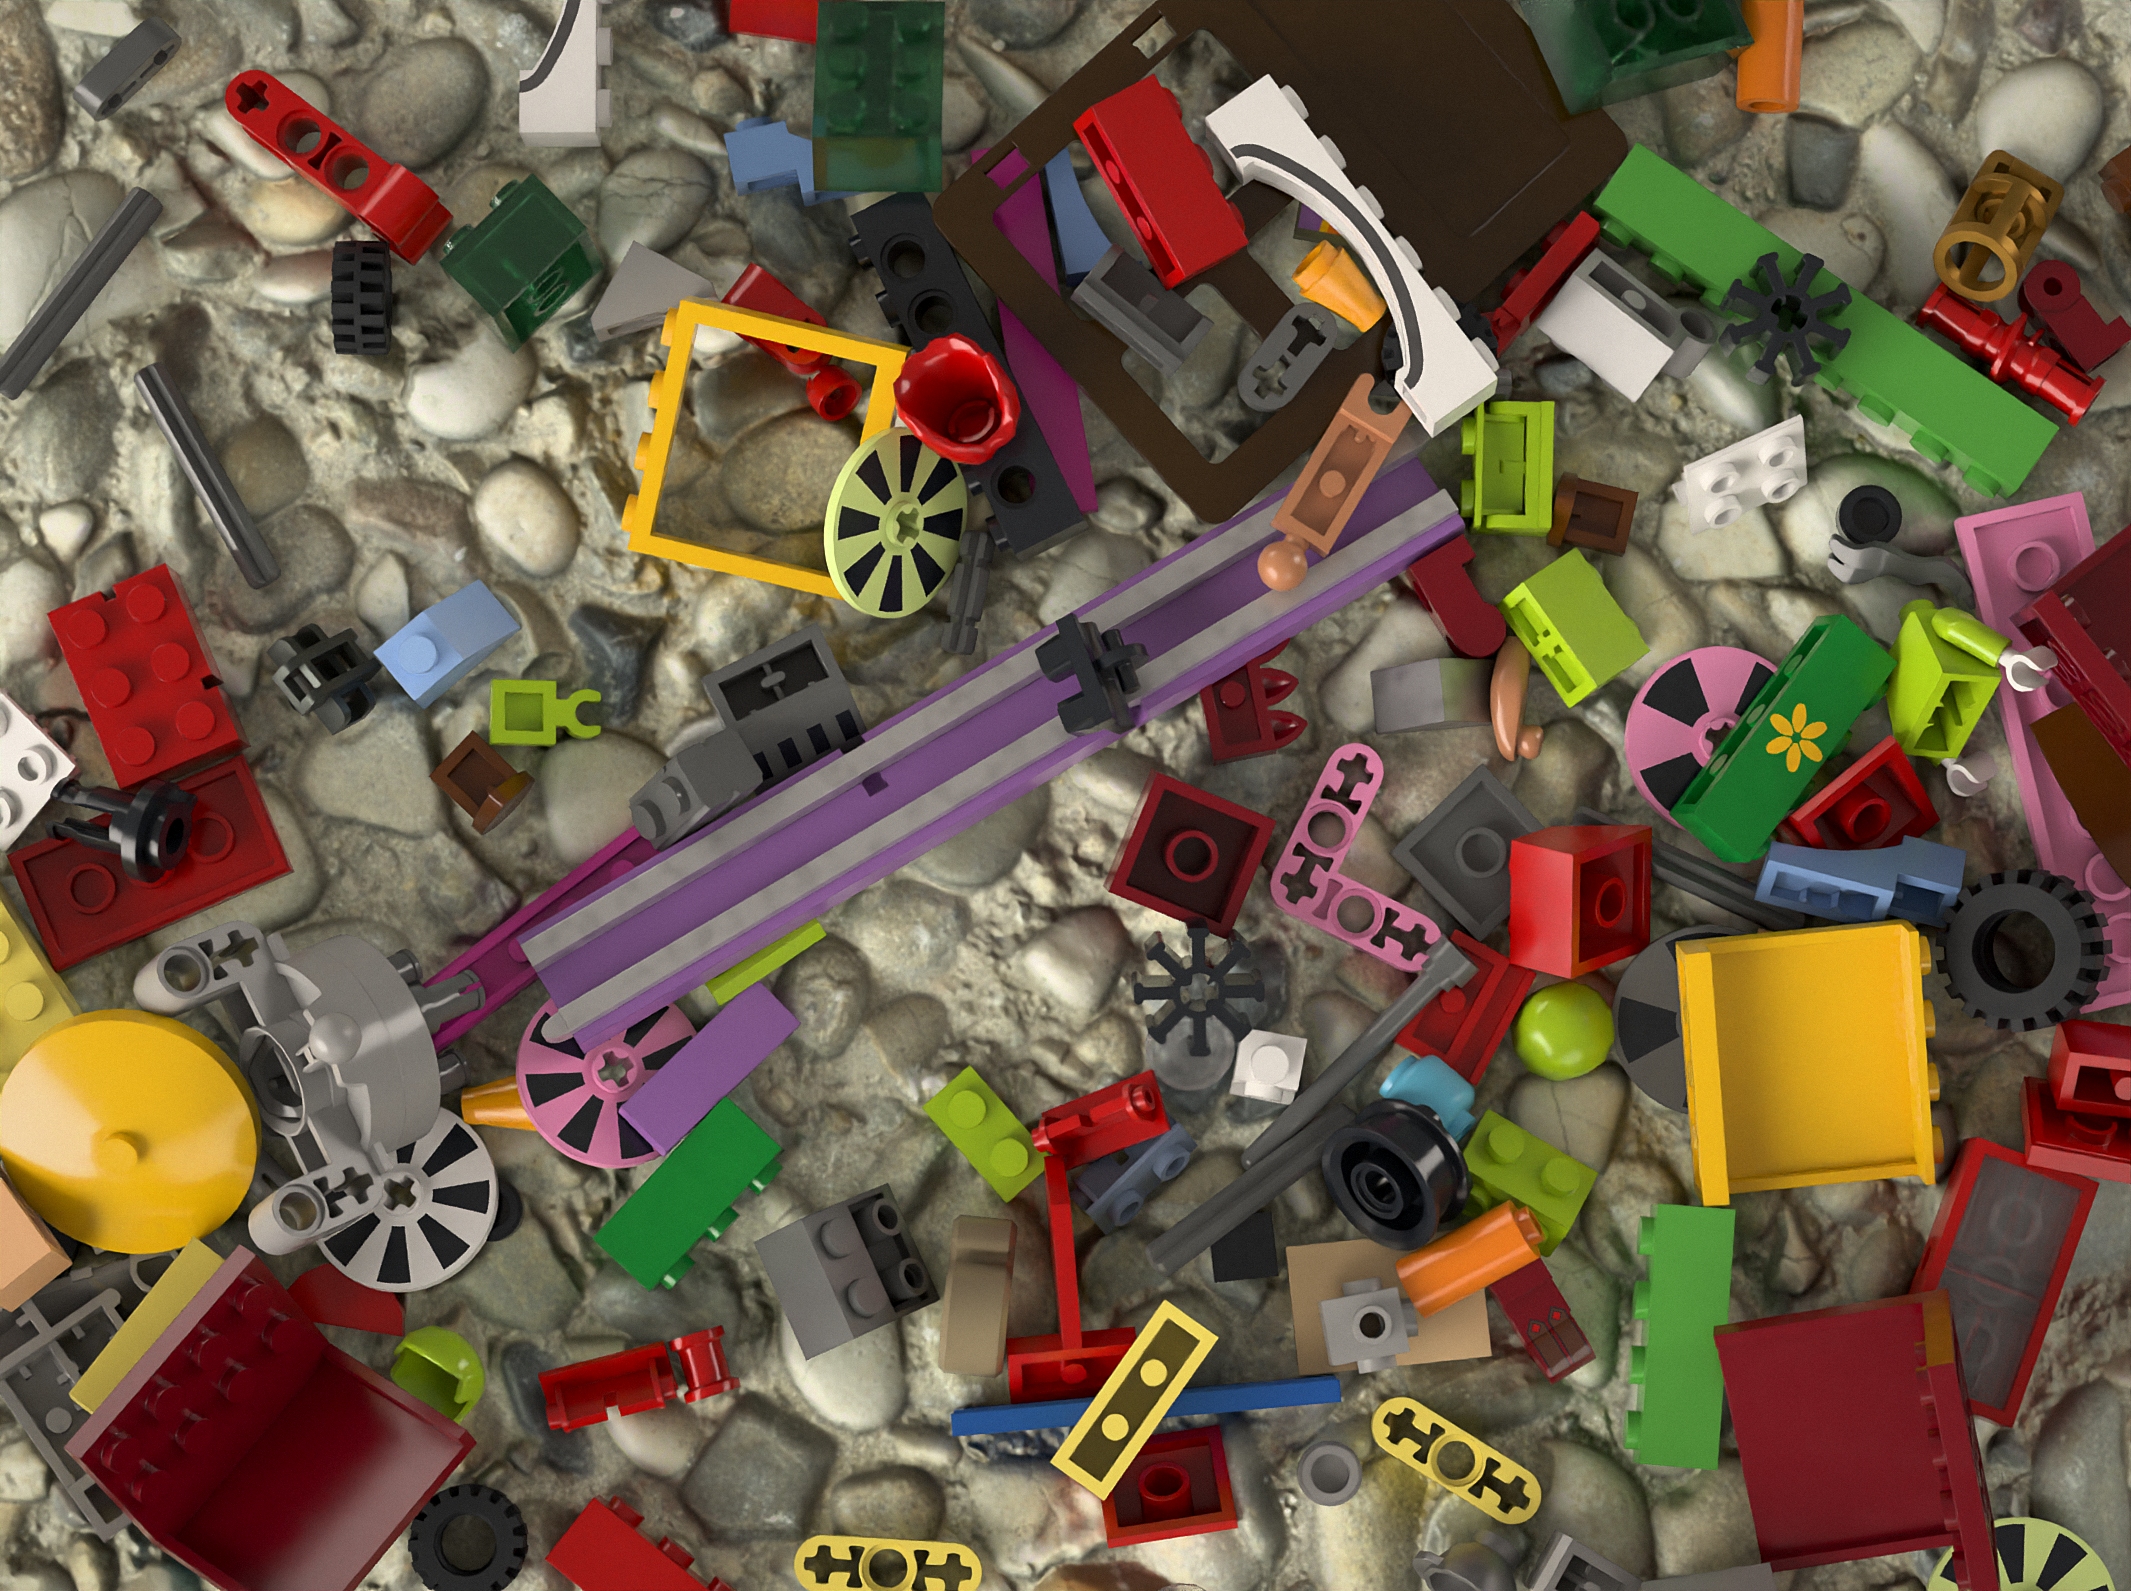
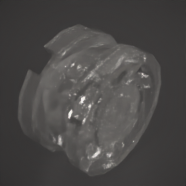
(1187, 1073)

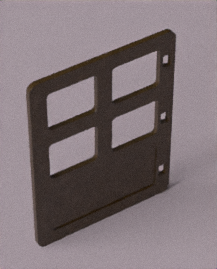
(1434, 114)

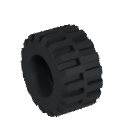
(1971, 958)

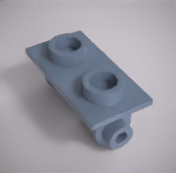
(1116, 1192)

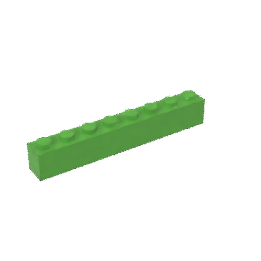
(1885, 363)

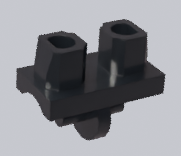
(1103, 671)

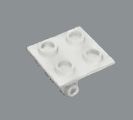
(1744, 476)
(28, 769)

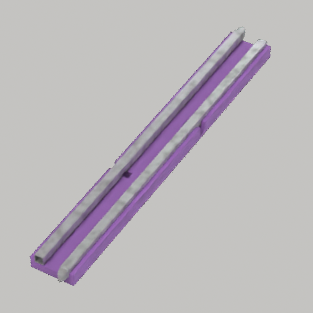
(956, 759)

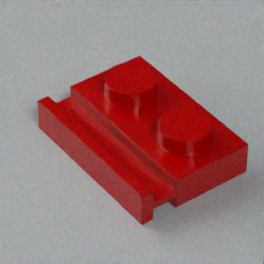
(1469, 1021)

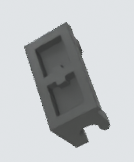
(1141, 311)

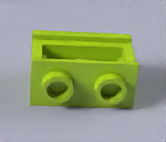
(1508, 468)
(1573, 627)

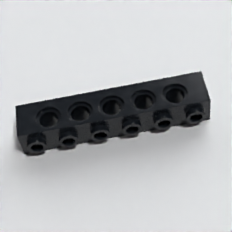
(906, 224)

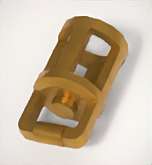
(2003, 214)

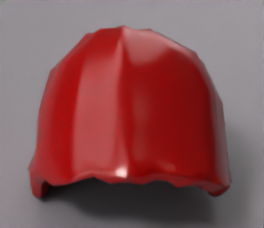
(957, 400)

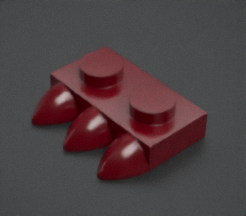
(1239, 715)

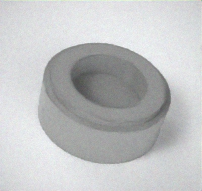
(1329, 1473)

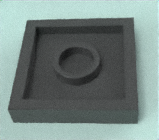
(1465, 851)

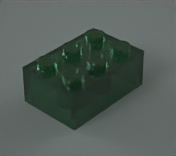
(1633, 47)
(879, 96)
(520, 261)

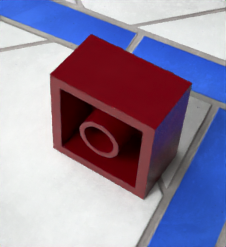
(1189, 853)

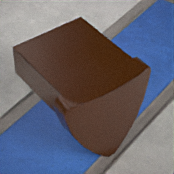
(1591, 515)
(482, 782)

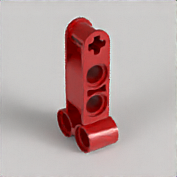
(389, 201)

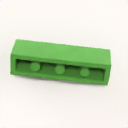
(1677, 1359)

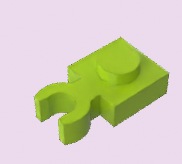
(530, 713)

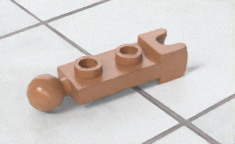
(1330, 485)

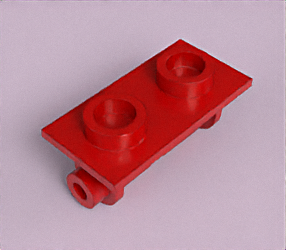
(1103, 1121)
(630, 1378)

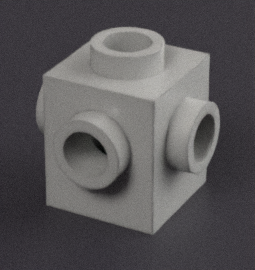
(1342, 1332)

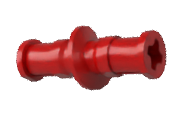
(2011, 353)

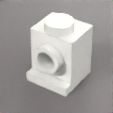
(1268, 1067)

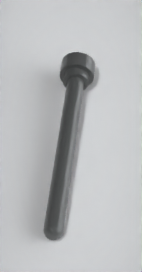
(1443, 970)

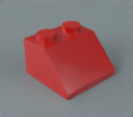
(1579, 897)

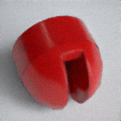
(842, 400)

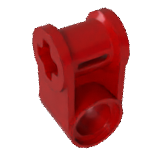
(764, 293)

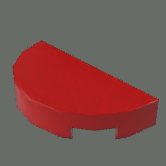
(339, 1301)

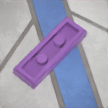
(709, 1067)

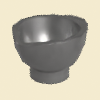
(1475, 1565)

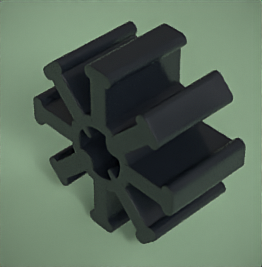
(1805, 316)
(1214, 998)

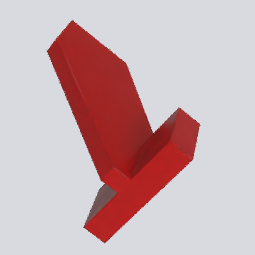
(1073, 1360)

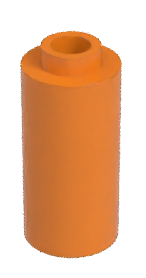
(1772, 66)
(1470, 1257)

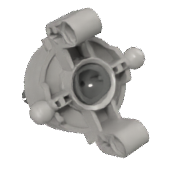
(331, 1053)

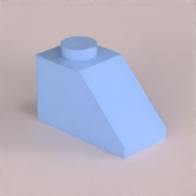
(446, 642)

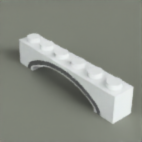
(563, 93)
(1266, 140)

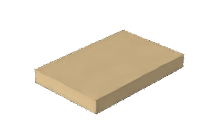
(1318, 1275)

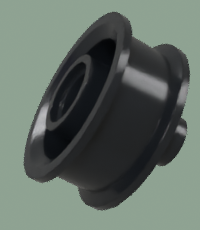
(1396, 1173)

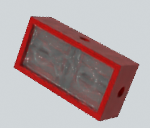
(2004, 1256)

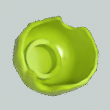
(1563, 1031)
(440, 1371)

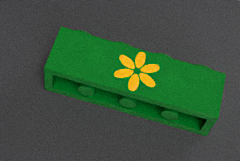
(1784, 739)

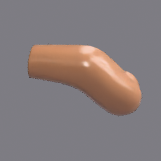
(1509, 702)

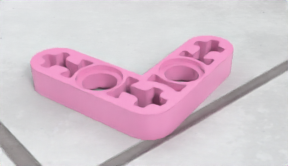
(1334, 887)

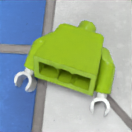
(1945, 683)

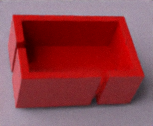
(143, 678)

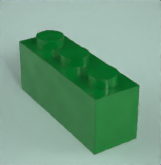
(691, 1197)

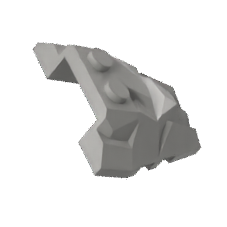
(52, 1345)

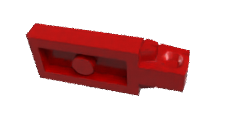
(1533, 291)

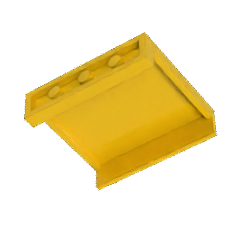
(1808, 1058)

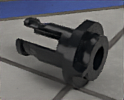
(145, 828)

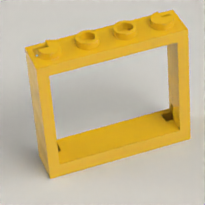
(667, 396)

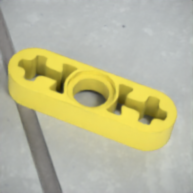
(1505, 1471)
(841, 1549)

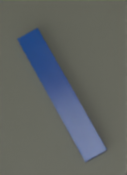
(1189, 1402)

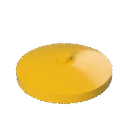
(129, 1131)

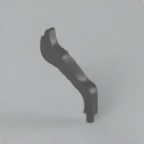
(1870, 560)

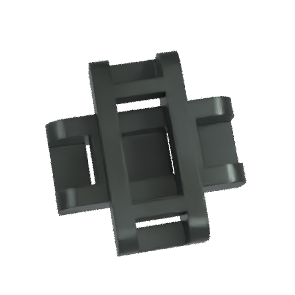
(318, 680)

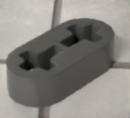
(127, 68)
(1299, 367)

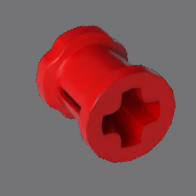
(704, 1364)

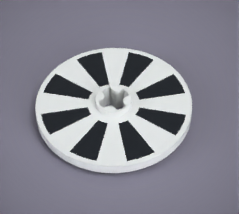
(440, 1231)

